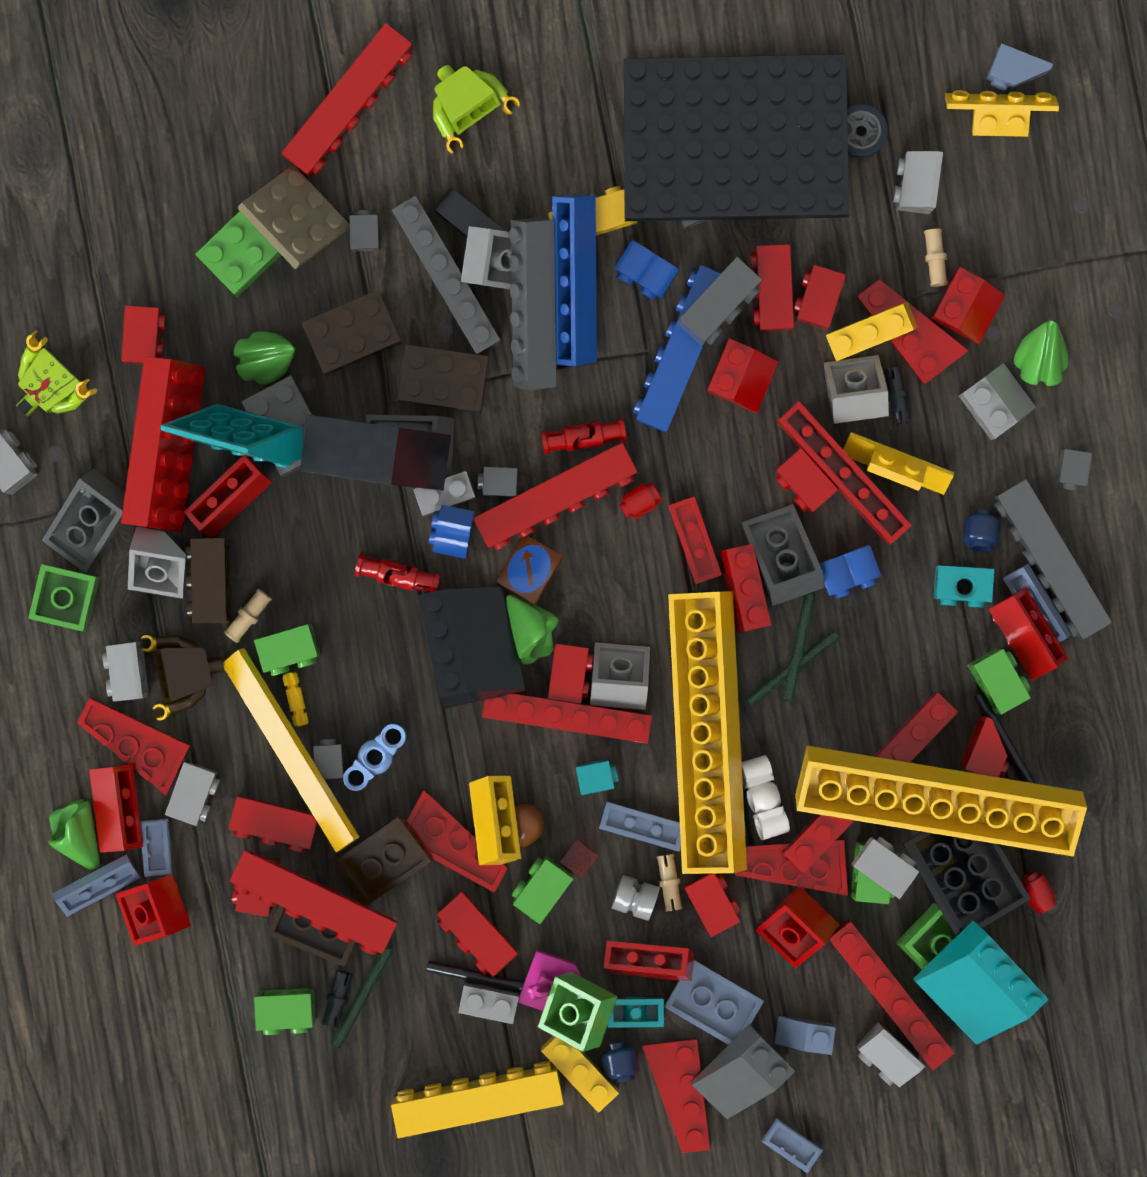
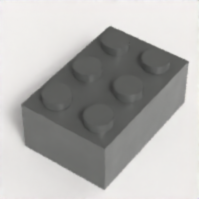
(720, 302)
(284, 403)

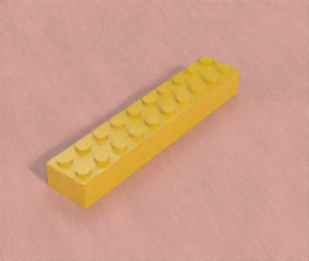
(707, 732)
(940, 801)

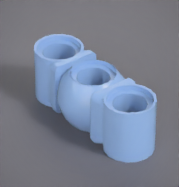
(370, 770)

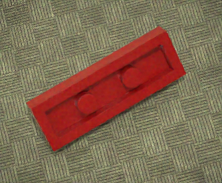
(694, 540)

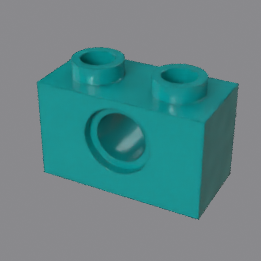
(980, 582)
(596, 776)
(637, 1012)

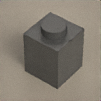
(364, 231)
(1073, 469)
(498, 481)
(329, 759)

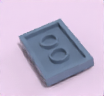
(714, 1003)

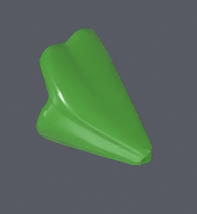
(1042, 355)
(263, 357)
(530, 628)
(75, 834)

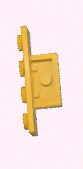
(1001, 113)
(897, 465)

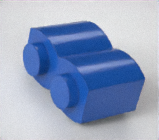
(646, 270)
(451, 531)
(849, 571)

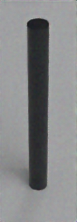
(1008, 745)
(474, 976)

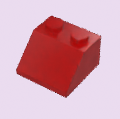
(968, 305)
(742, 376)
(985, 750)
(153, 910)
(797, 927)

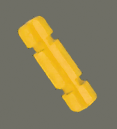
(295, 699)

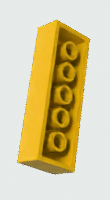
(476, 1100)

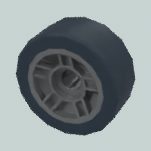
(875, 133)

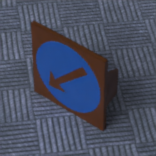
(529, 569)

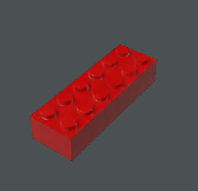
(160, 460)

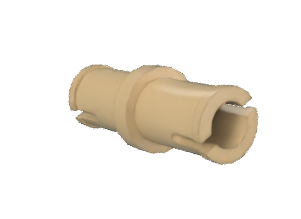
(935, 257)
(247, 615)
(669, 882)

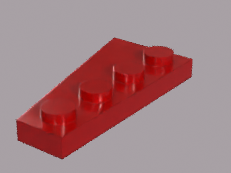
(927, 347)
(150, 750)
(451, 842)
(825, 874)
(674, 1068)

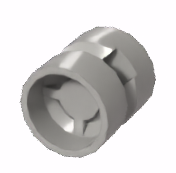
(635, 897)

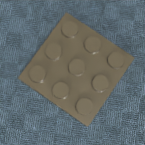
(294, 216)

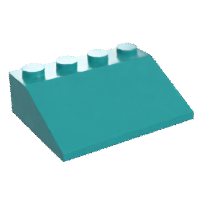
(241, 433)
(980, 985)

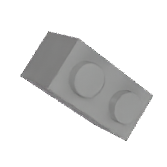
(456, 491)
(192, 793)
(885, 867)
(488, 1003)

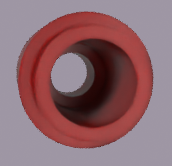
(640, 501)
(1039, 891)

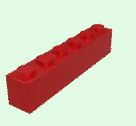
(348, 100)
(844, 473)
(554, 496)
(569, 716)
(313, 901)
(890, 995)

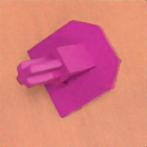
(541, 977)

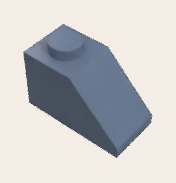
(1014, 68)
(805, 1035)

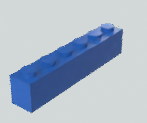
(575, 278)
(674, 361)

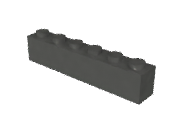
(446, 276)
(533, 303)
(1052, 560)

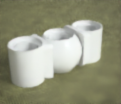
(764, 798)

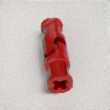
(578, 436)
(402, 576)

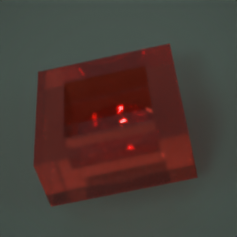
(579, 858)

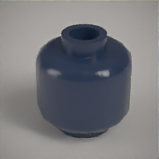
(981, 531)
(620, 1062)

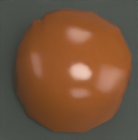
(529, 823)

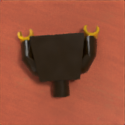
(182, 672)

